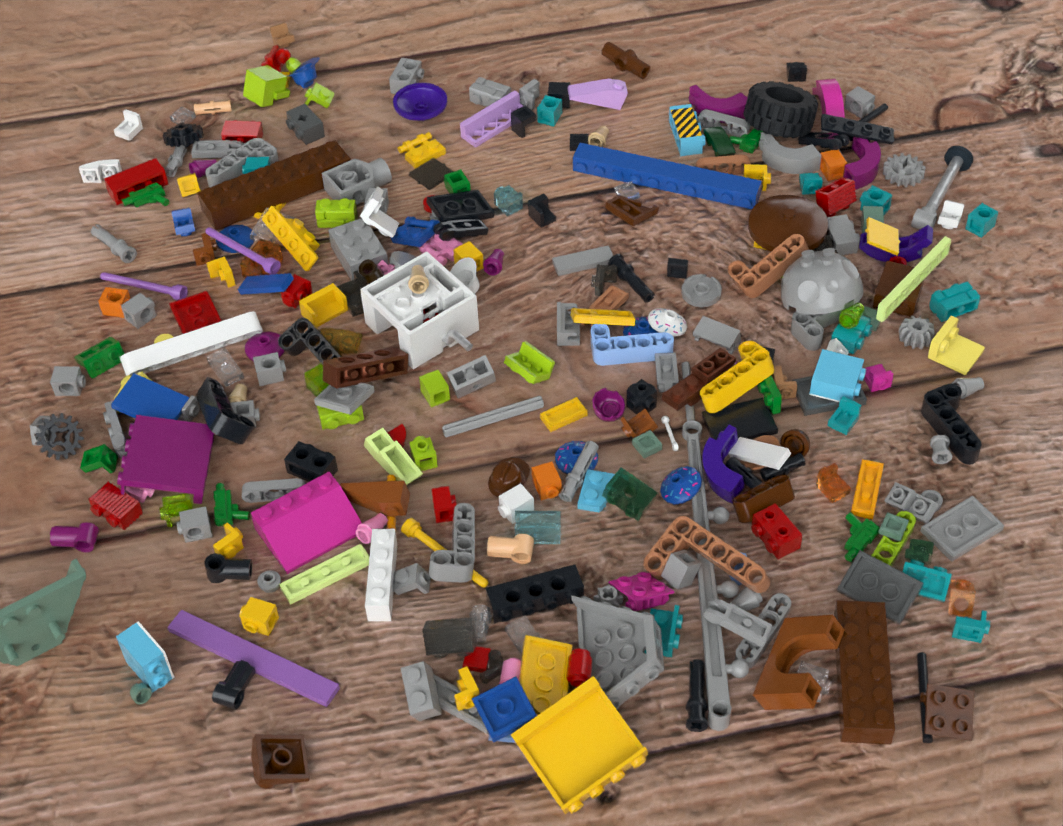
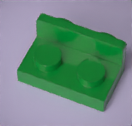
(100, 357)

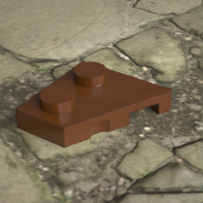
(630, 210)

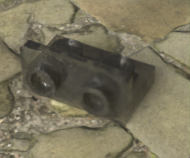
(353, 294)

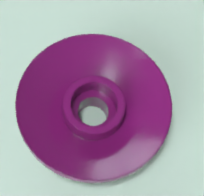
(263, 344)

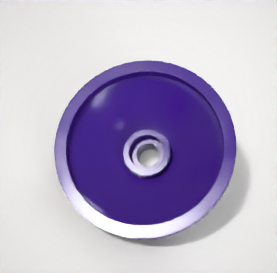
(420, 101)

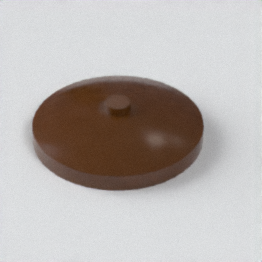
(784, 215)

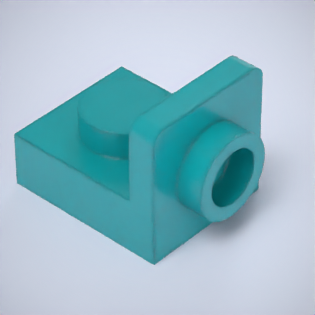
(810, 183)
(971, 629)

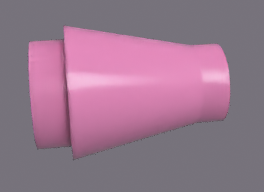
(364, 529)

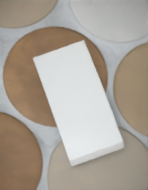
(96, 171)

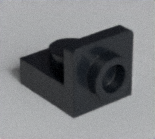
(796, 72)

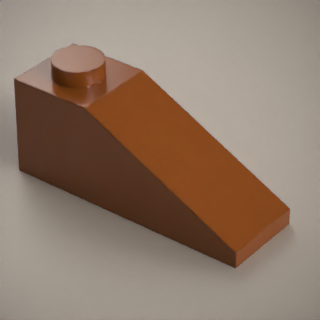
(381, 497)

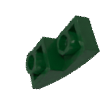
(719, 141)

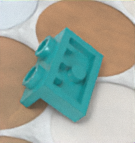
(934, 580)
(668, 622)

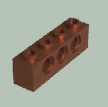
(365, 367)

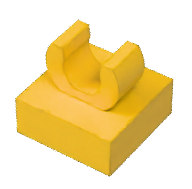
(188, 184)

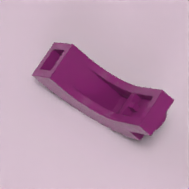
(730, 106)
(866, 168)

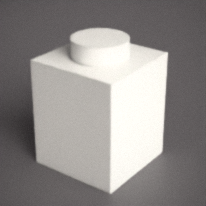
(515, 500)

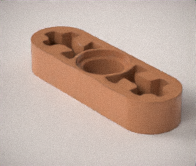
(717, 161)

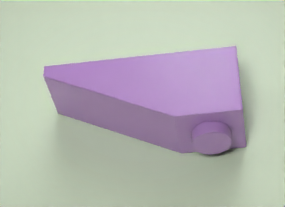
(603, 92)

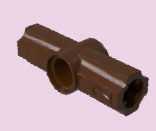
(625, 60)

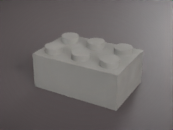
(354, 244)

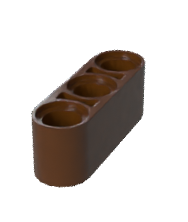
(773, 491)

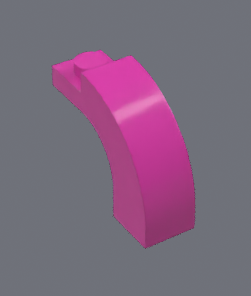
(830, 97)

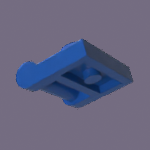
(412, 236)

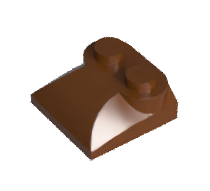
(279, 759)

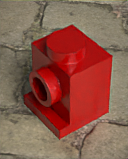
(296, 291)
(443, 503)

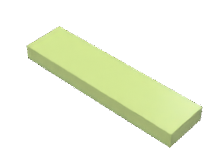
(325, 574)

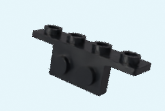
(857, 129)

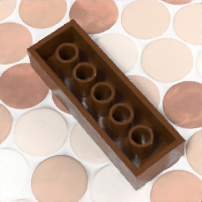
(864, 674)

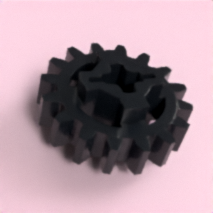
(183, 135)
(65, 443)

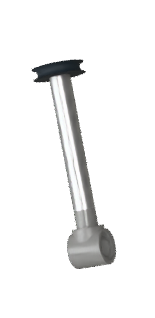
(957, 159)

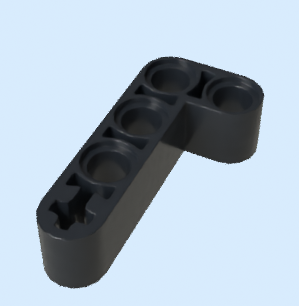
(309, 338)
(940, 413)
(220, 414)

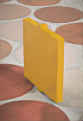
(882, 236)

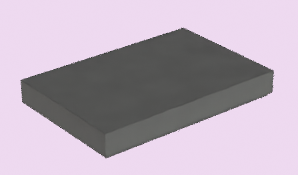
(814, 405)
(879, 582)

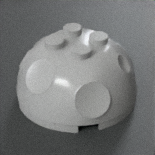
(820, 283)

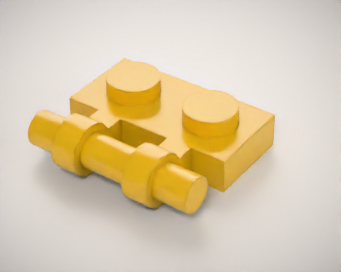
(423, 153)

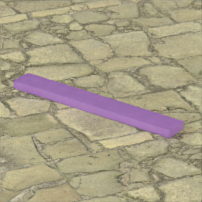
(265, 662)

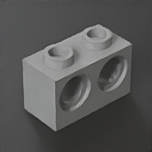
(406, 73)

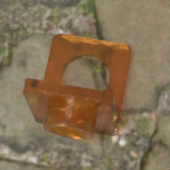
(961, 589)

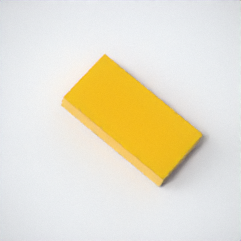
(563, 414)

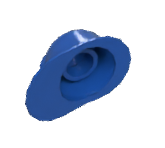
(305, 73)

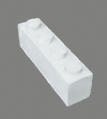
(381, 575)

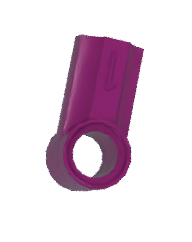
(81, 538)

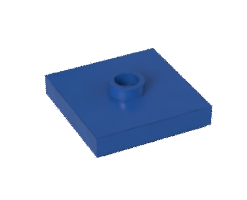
(504, 709)

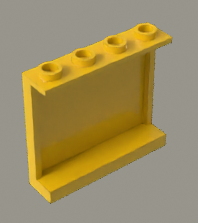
(580, 746)

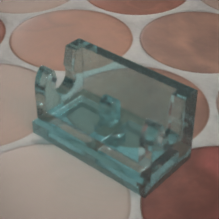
(541, 525)

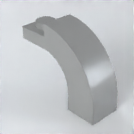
(789, 160)

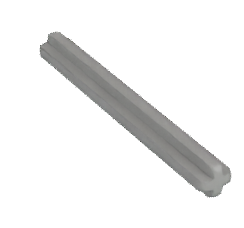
(492, 416)

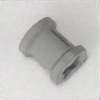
(941, 451)

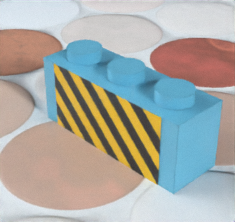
(686, 130)

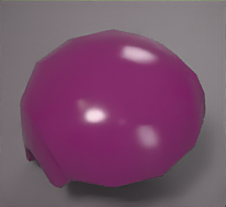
(608, 405)

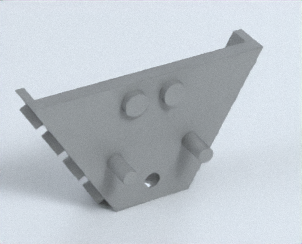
(617, 647)

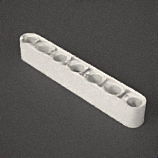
(191, 344)

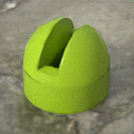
(292, 64)

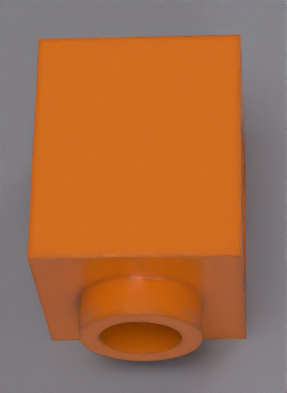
(832, 164)
(111, 301)
(546, 481)

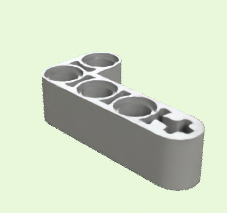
(231, 165)
(809, 328)
(458, 563)

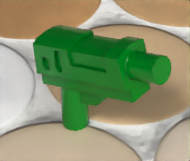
(749, 142)
(150, 194)
(224, 509)
(862, 535)

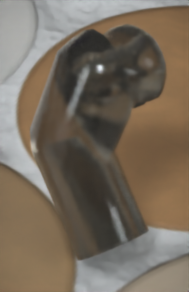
(494, 667)

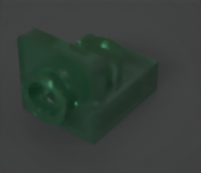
(920, 551)

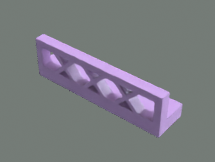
(489, 117)

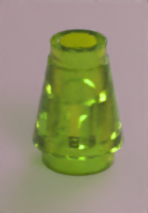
(851, 316)

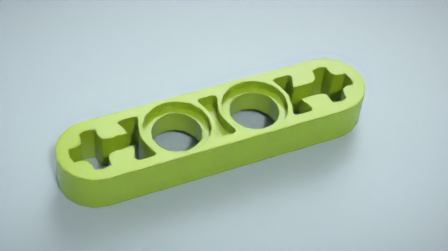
(895, 547)

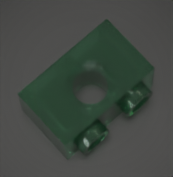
(625, 483)

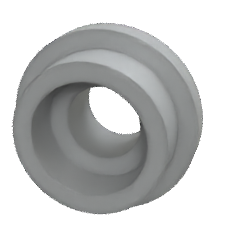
(269, 586)

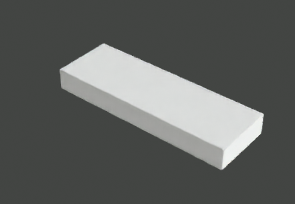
(760, 453)

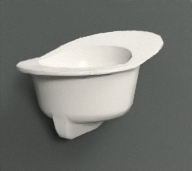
(466, 272)

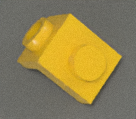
(757, 172)
(231, 543)

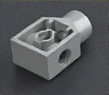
(354, 178)

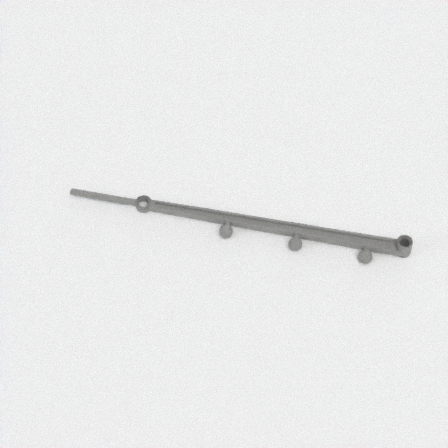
(714, 657)

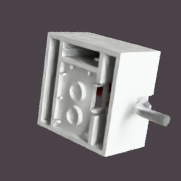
(422, 332)

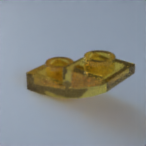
(343, 340)

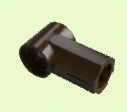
(370, 271)

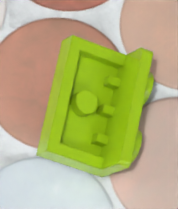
(530, 363)

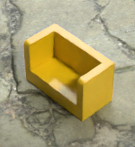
(323, 305)

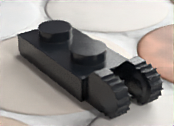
(825, 140)
(460, 229)

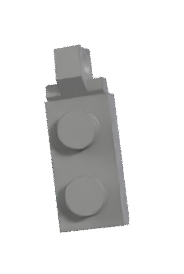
(666, 371)

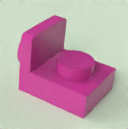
(878, 378)

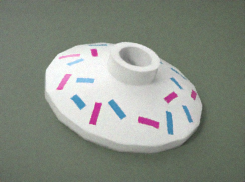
(667, 321)

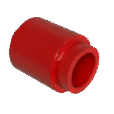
(579, 667)

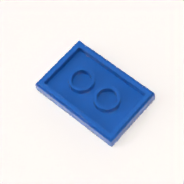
(149, 398)

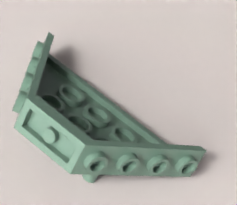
(40, 618)

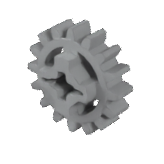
(904, 170)

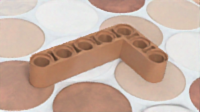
(708, 550)

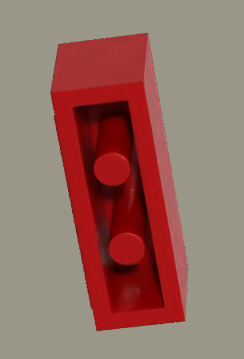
(135, 179)

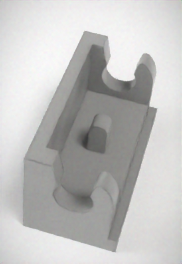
(567, 331)
(718, 334)

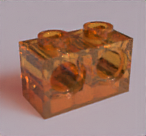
(266, 249)

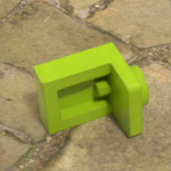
(319, 95)

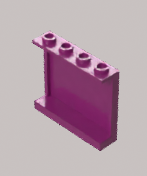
(167, 456)

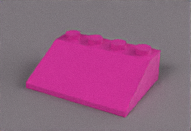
(306, 522)

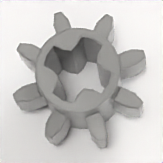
(610, 595)

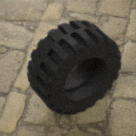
(780, 109)

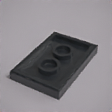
(460, 206)
(748, 417)

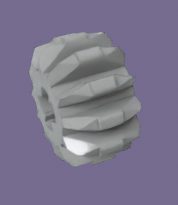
(916, 332)

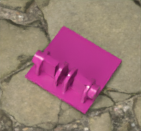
(642, 591)

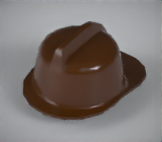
(507, 475)

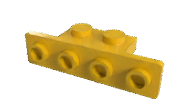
(293, 236)

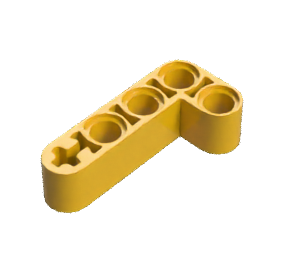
(739, 379)

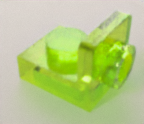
(173, 505)

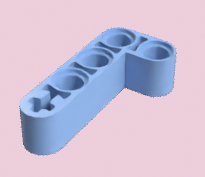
(628, 348)

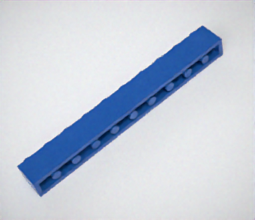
(667, 175)

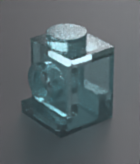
(504, 196)

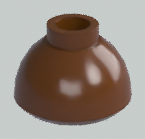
(796, 442)

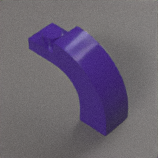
(909, 246)
(721, 479)

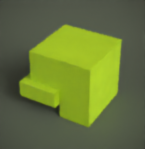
(264, 85)

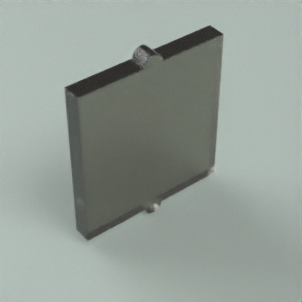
(430, 173)

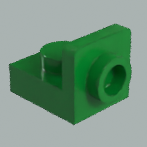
(99, 457)

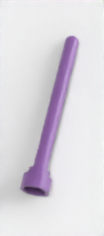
(270, 265)
(177, 292)

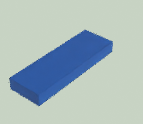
(265, 284)

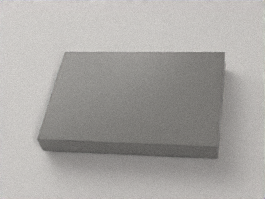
(962, 528)

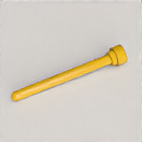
(412, 529)

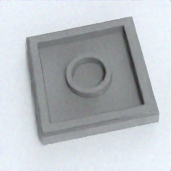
(344, 399)

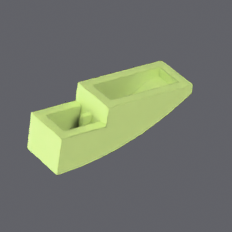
(392, 456)

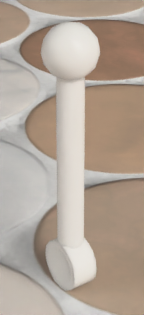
(665, 420)

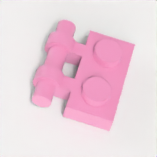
(443, 248)

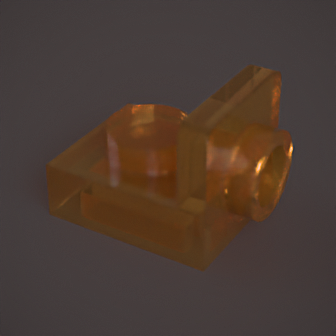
(831, 483)

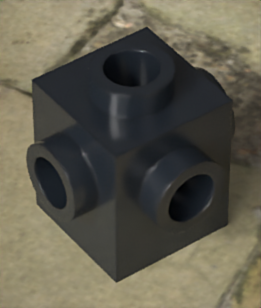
(641, 397)

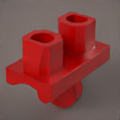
(276, 58)

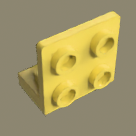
(954, 350)

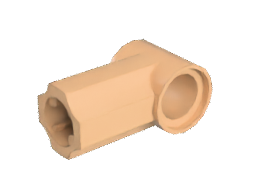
(516, 548)

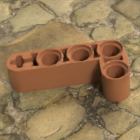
(790, 249)

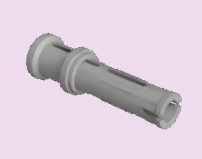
(118, 246)

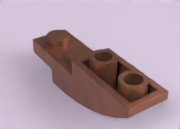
(688, 389)

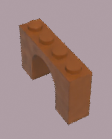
(795, 638)

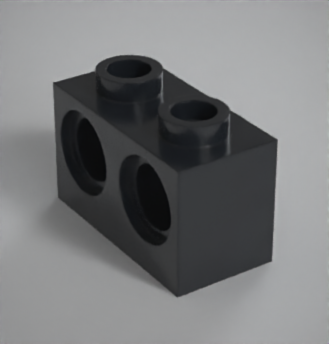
(309, 462)

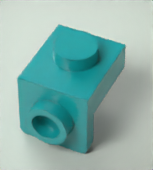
(845, 415)

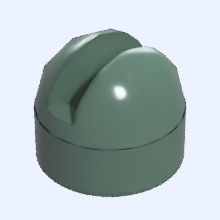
(143, 692)

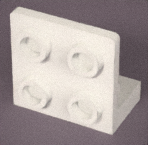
(373, 216)

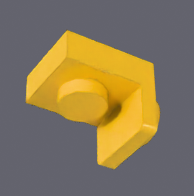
(221, 268)
(467, 688)

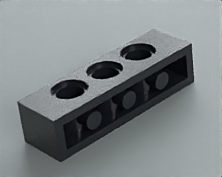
(523, 589)

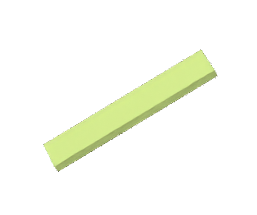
(913, 279)

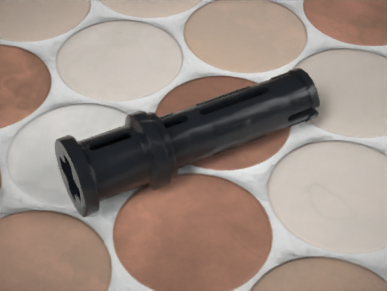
(626, 272)
(696, 704)

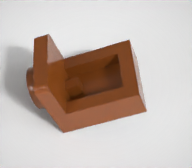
(205, 254)
(638, 424)

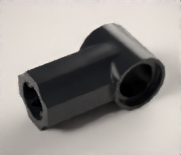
(227, 568)
(231, 691)

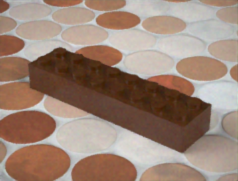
(270, 185)

